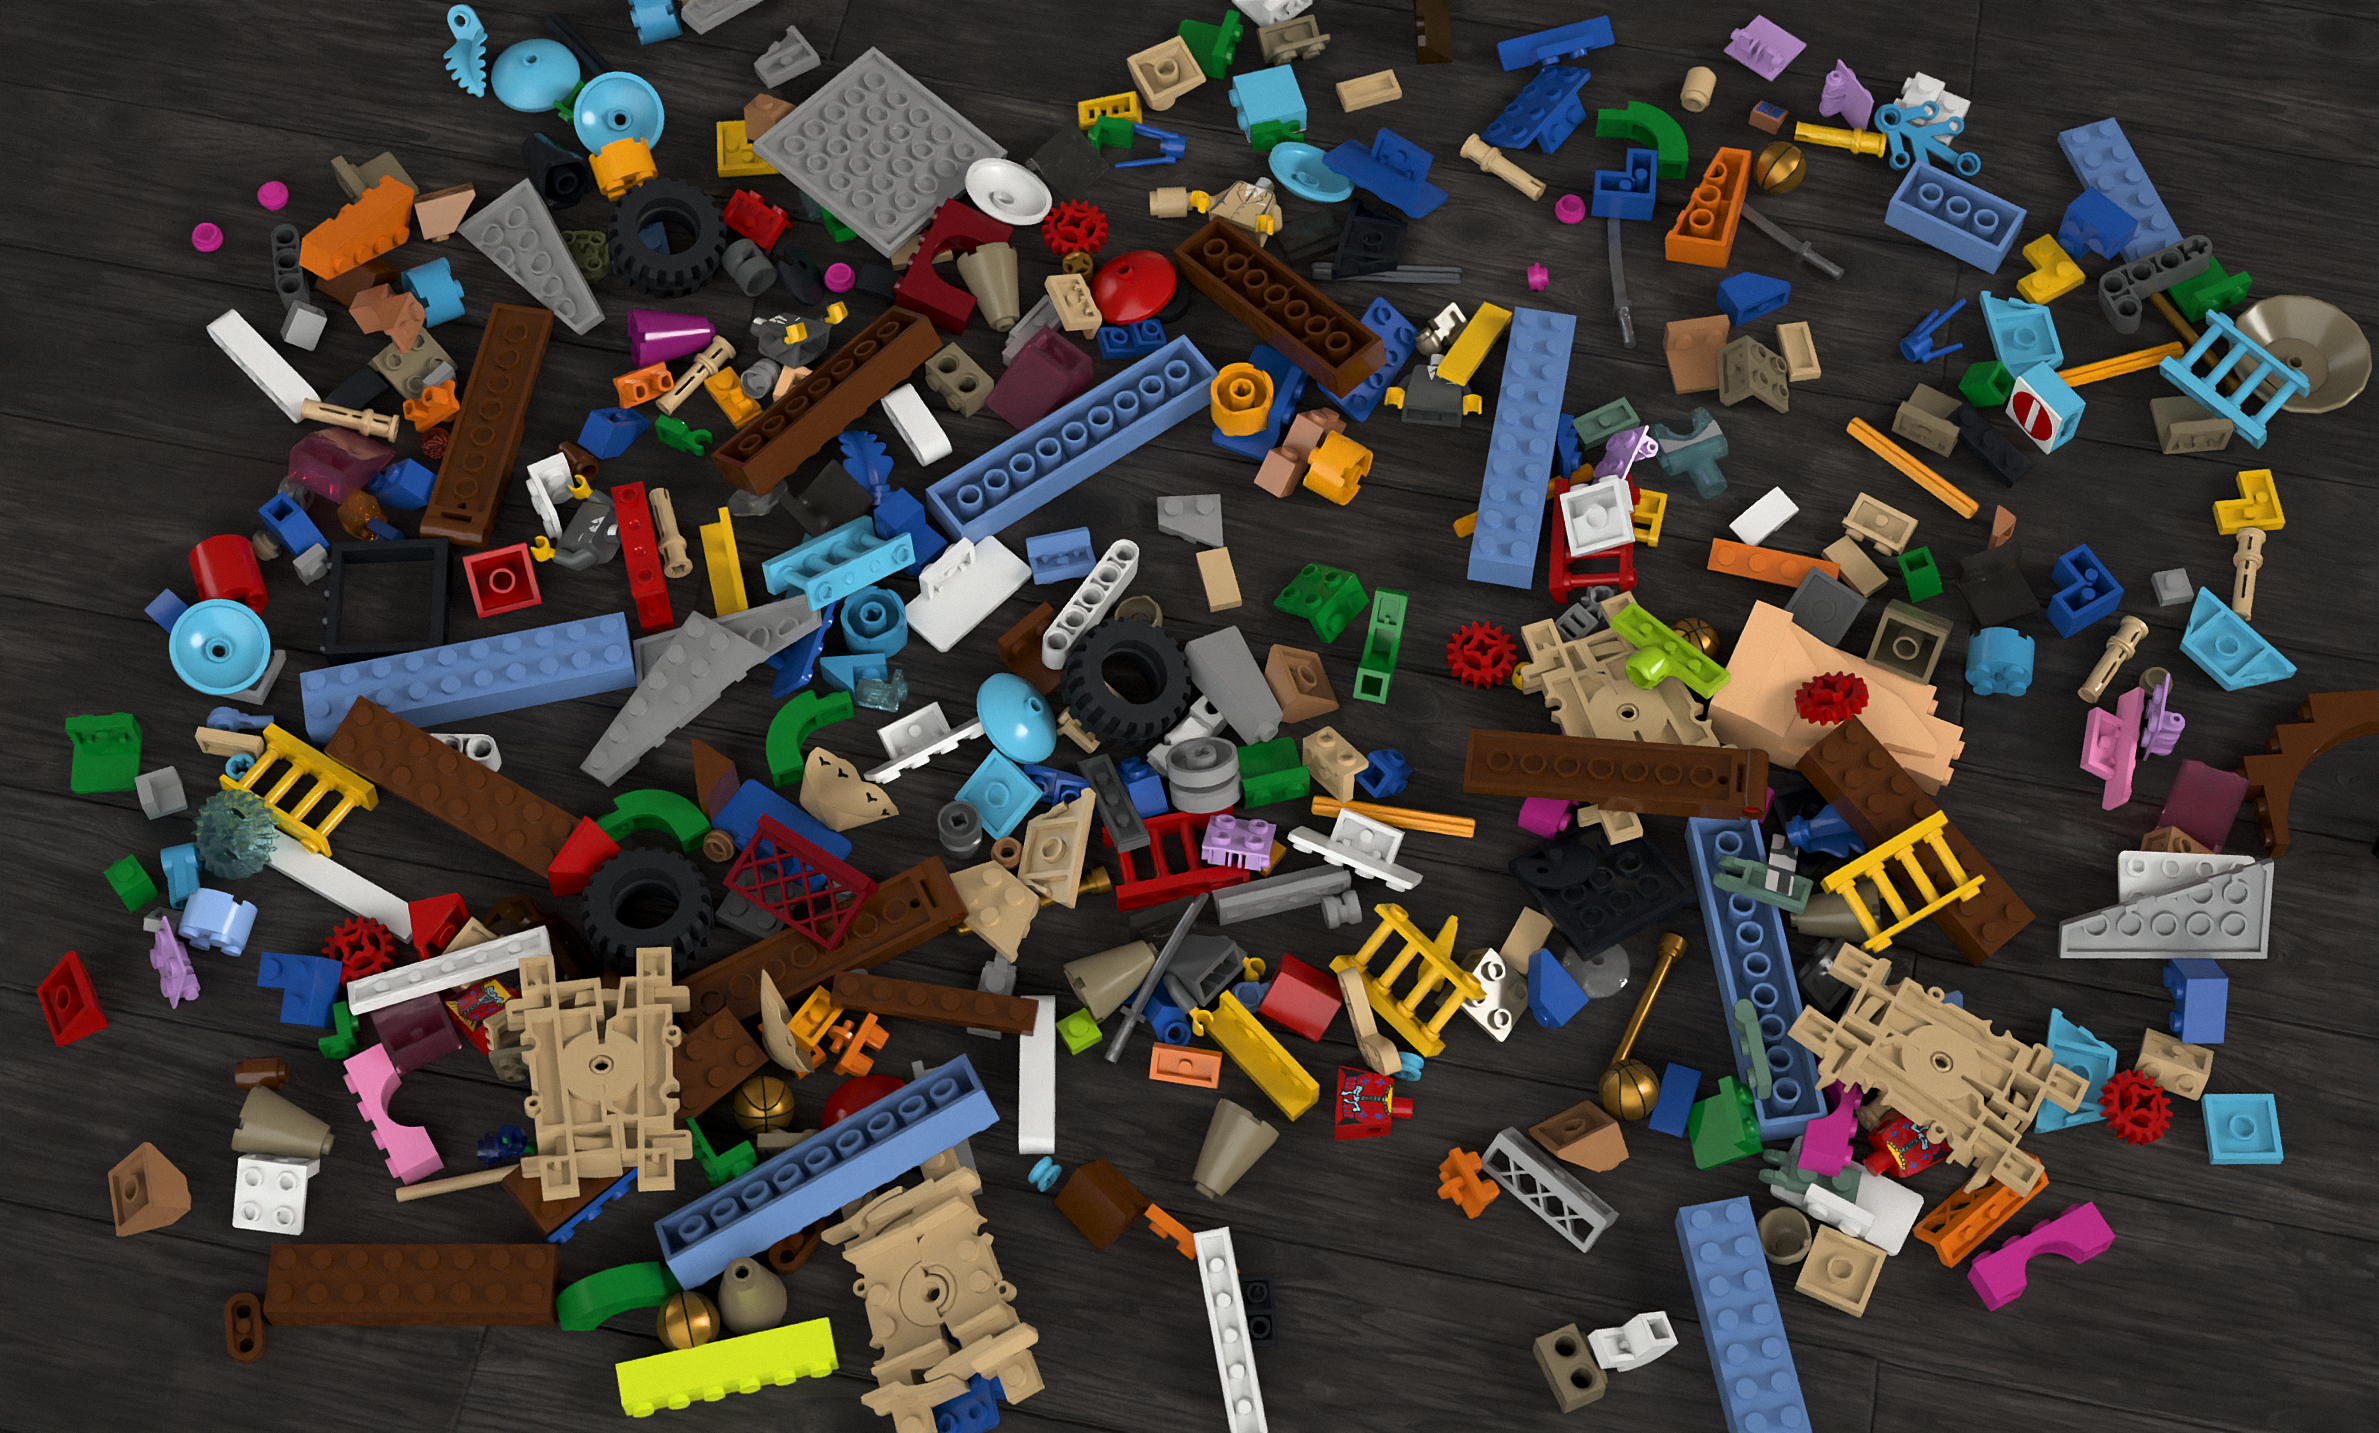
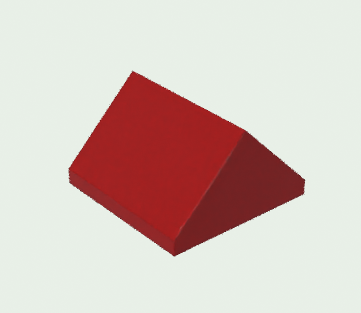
(502, 579)
(436, 923)
(1301, 998)
(71, 1001)

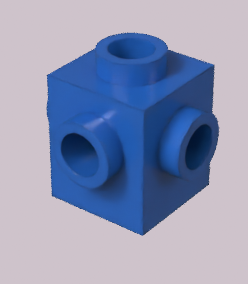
(1385, 773)

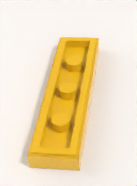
(1474, 344)

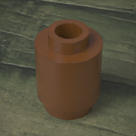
(265, 1071)

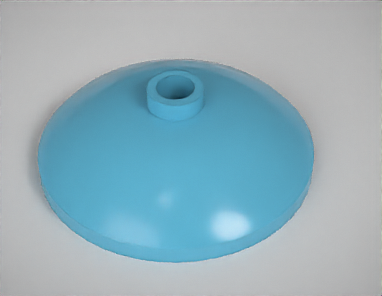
(534, 75)
(613, 96)
(1303, 173)
(223, 626)
(1017, 718)

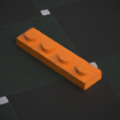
(1764, 563)

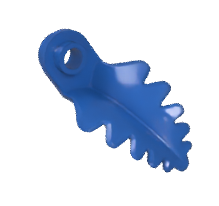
(867, 463)
(1824, 833)
(1163, 1015)

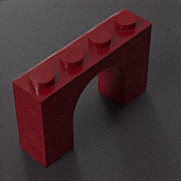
(921, 290)

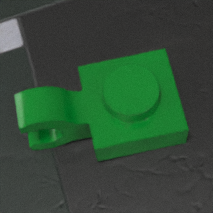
(1268, 134)
(677, 434)

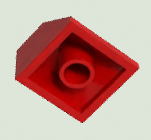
(579, 858)

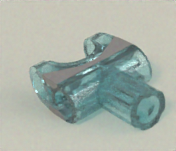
(1694, 452)

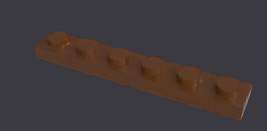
(934, 1003)

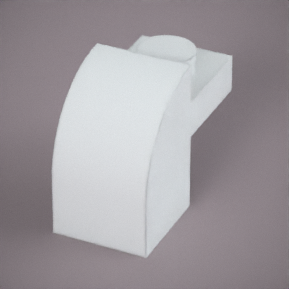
(1635, 1343)

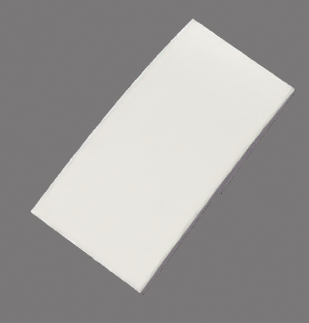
(1764, 517)

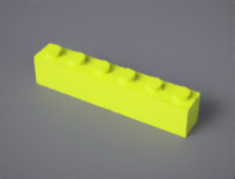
(727, 1367)

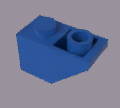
(403, 485)
(291, 525)
(1143, 786)

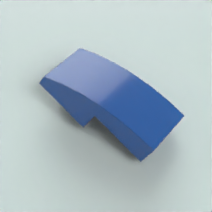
(1131, 340)
(1567, 447)
(166, 609)
(1056, 784)
(1675, 1100)

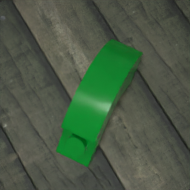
(1651, 128)
(1381, 646)
(794, 725)
(657, 811)
(613, 1291)

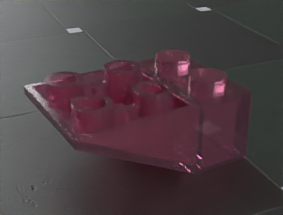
(1040, 379)
(336, 461)
(2202, 803)
(415, 1032)

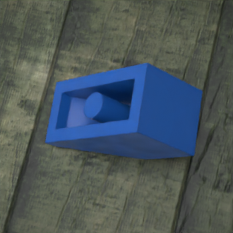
(1750, 296)
(611, 431)
(1552, 991)

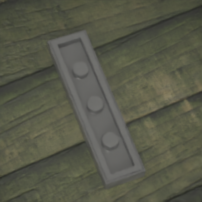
(1114, 804)

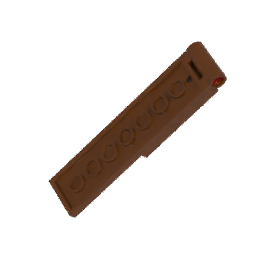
(488, 427)
(1620, 774)
(798, 965)

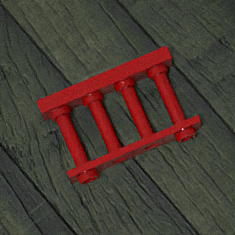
(642, 557)
(1561, 579)
(1167, 887)

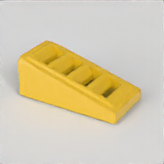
(1110, 103)
(1445, 943)

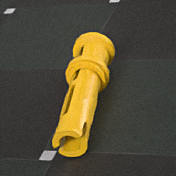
(1855, 140)

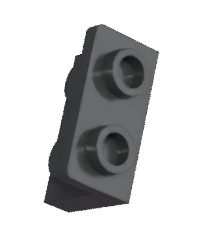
(1813, 976)

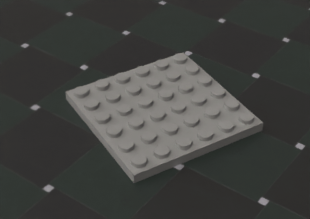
(877, 151)

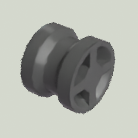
(299, 494)

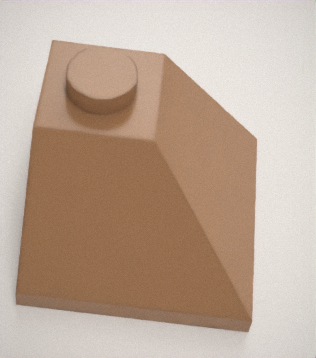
(763, 114)
(443, 210)
(1298, 683)
(1583, 1137)
(147, 1191)

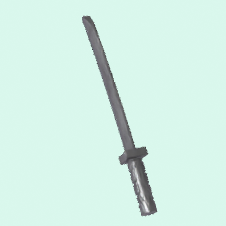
(1802, 251)
(1622, 306)
(1134, 1013)

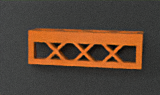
(1974, 1223)

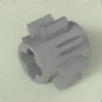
(1593, 599)

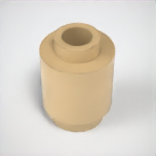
(1697, 89)
(1170, 202)

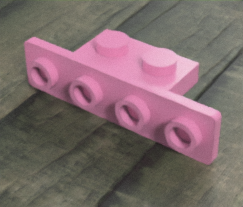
(2112, 746)

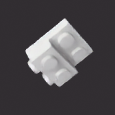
(1926, 88)
(1598, 516)

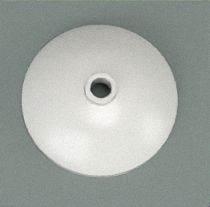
(1008, 191)

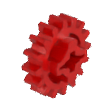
(1073, 228)
(1483, 642)
(1831, 698)
(359, 950)
(2149, 1117)

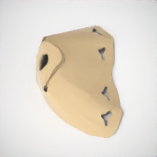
(837, 800)
(775, 1021)

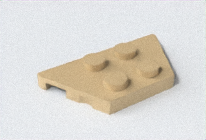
(1057, 848)
(997, 905)

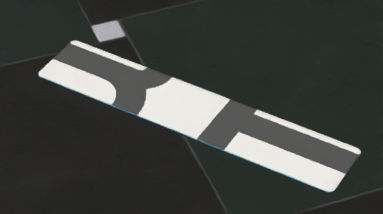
(1781, 865)

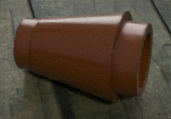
(579, 461)

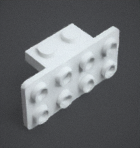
(964, 590)
(916, 737)
(1361, 844)
(2150, 872)
(1881, 1211)

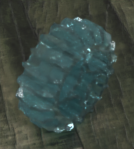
(222, 830)

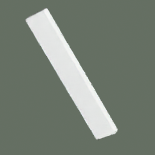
(341, 886)
(446, 970)
(1230, 1331)

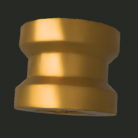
(1077, 262)

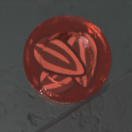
(434, 442)

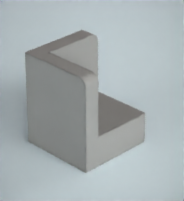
(303, 325)
(161, 792)

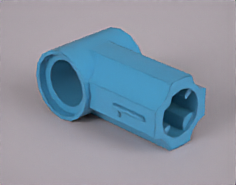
(182, 872)

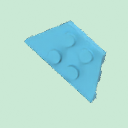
(2021, 333)
(2230, 647)
(2085, 1056)

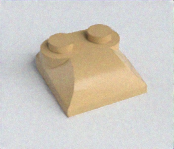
(1165, 73)

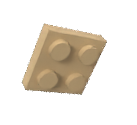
(1840, 1270)

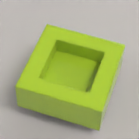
(1078, 1031)

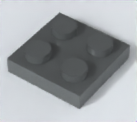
(1825, 607)
(749, 918)

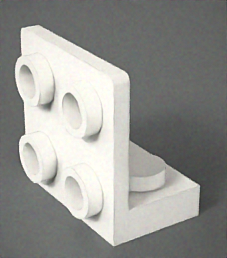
(1271, 11)
(549, 487)
(272, 1192)

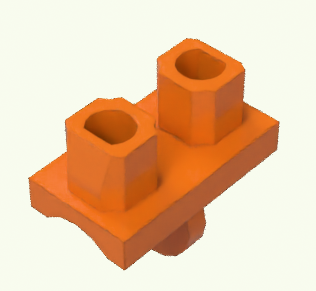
(643, 384)
(433, 406)
(866, 1033)
(1462, 1183)

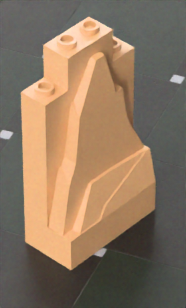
(1761, 710)

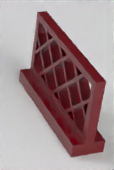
(810, 855)

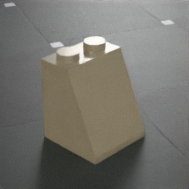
(1909, 641)

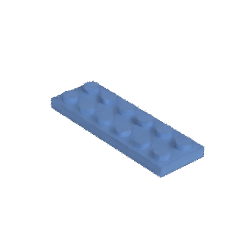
(2109, 165)

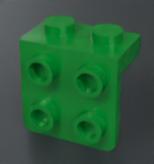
(1212, 45)
(2210, 291)
(1325, 597)
(104, 752)
(1271, 772)
(1724, 1126)
(724, 1167)

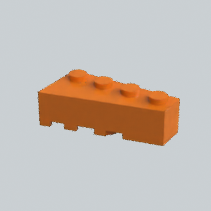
(1711, 218)
(360, 230)

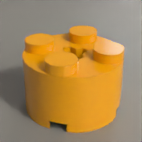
(622, 166)
(1241, 399)
(1337, 468)

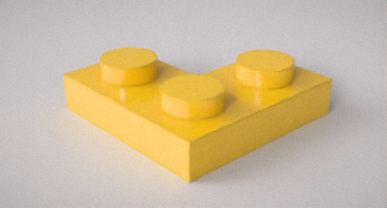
(735, 153)
(2054, 273)
(2256, 508)

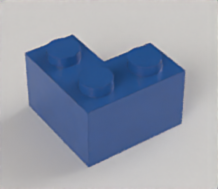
(1628, 192)
(2095, 224)
(905, 514)
(2086, 592)
(308, 987)
(2199, 999)

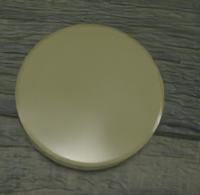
(589, 253)

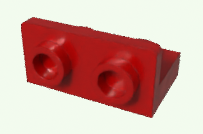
(755, 220)

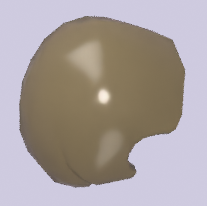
(1141, 607)
(1784, 1235)

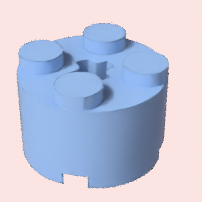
(217, 921)

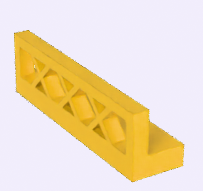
(724, 566)
(1262, 1057)

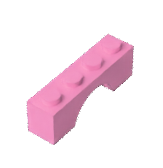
(409, 1147)

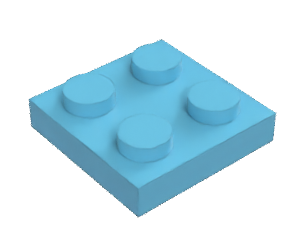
(1000, 794)
(2242, 1129)

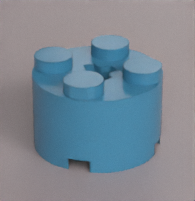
(657, 20)
(435, 291)
(874, 622)
(2000, 661)

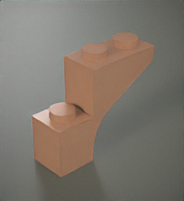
(388, 312)
(1288, 463)

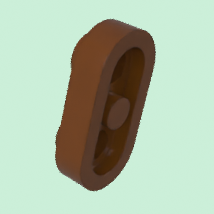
(799, 1246)
(244, 1330)

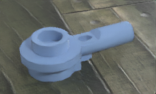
(231, 720)
(1250, 994)

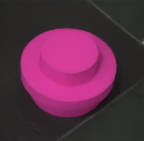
(273, 195)
(1570, 209)
(207, 237)
(1537, 277)
(839, 278)

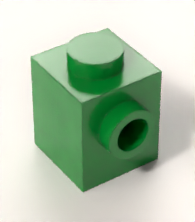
(1987, 383)
(1919, 574)
(131, 883)

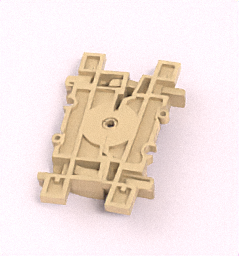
(1593, 691)
(1899, 1059)
(608, 1114)
(906, 1251)

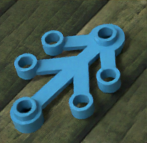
(1921, 137)

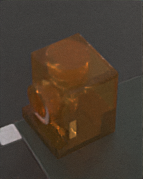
(357, 512)

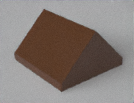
(363, 277)
(715, 778)
(1101, 1203)

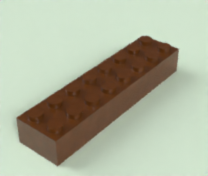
(1280, 307)
(826, 401)
(451, 787)
(1884, 801)
(708, 1068)
(413, 1285)

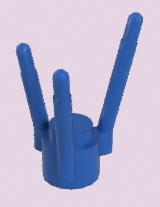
(1171, 144)
(1918, 343)

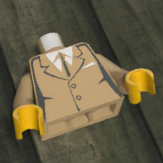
(1244, 206)

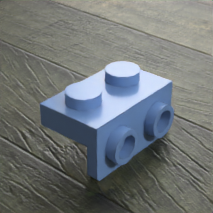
(1060, 555)

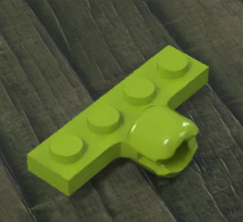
(1664, 654)

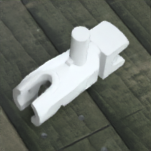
(1194, 725)

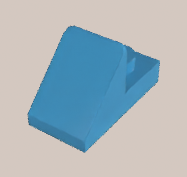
(845, 671)

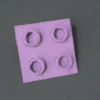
(1764, 47)
(1846, 95)
(1623, 450)
(2162, 726)
(1240, 837)
(174, 966)

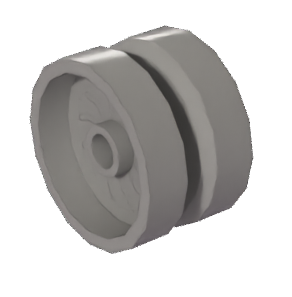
(1204, 775)

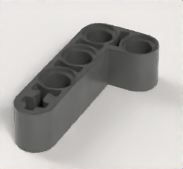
(2189, 259)

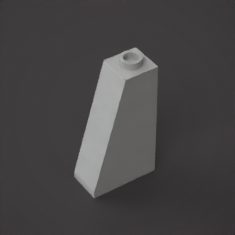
(1234, 684)

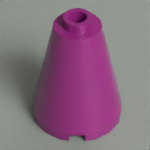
(666, 335)

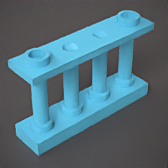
(2203, 389)
(838, 562)

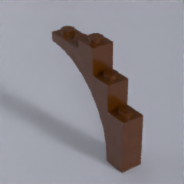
(2322, 724)

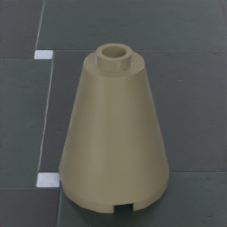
(994, 281)
(1832, 917)
(1110, 976)
(280, 1128)
(1230, 1148)
(750, 1297)

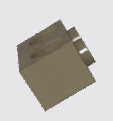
(964, 376)
(1561, 1369)

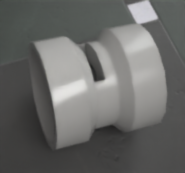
(760, 378)
(1341, 909)

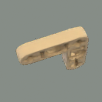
(1376, 1049)

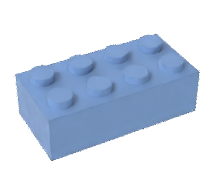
(1955, 216)

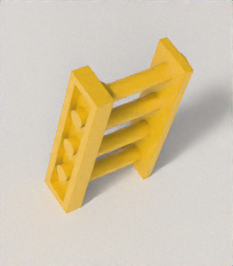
(329, 776)
(1901, 849)
(1399, 1012)

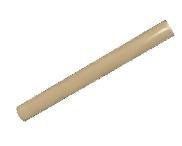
(453, 1183)

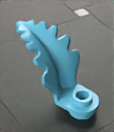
(467, 49)

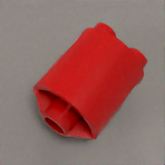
(228, 570)

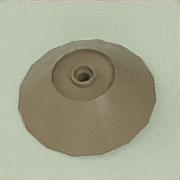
(2316, 341)

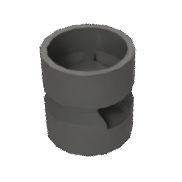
(749, 267)
(960, 830)

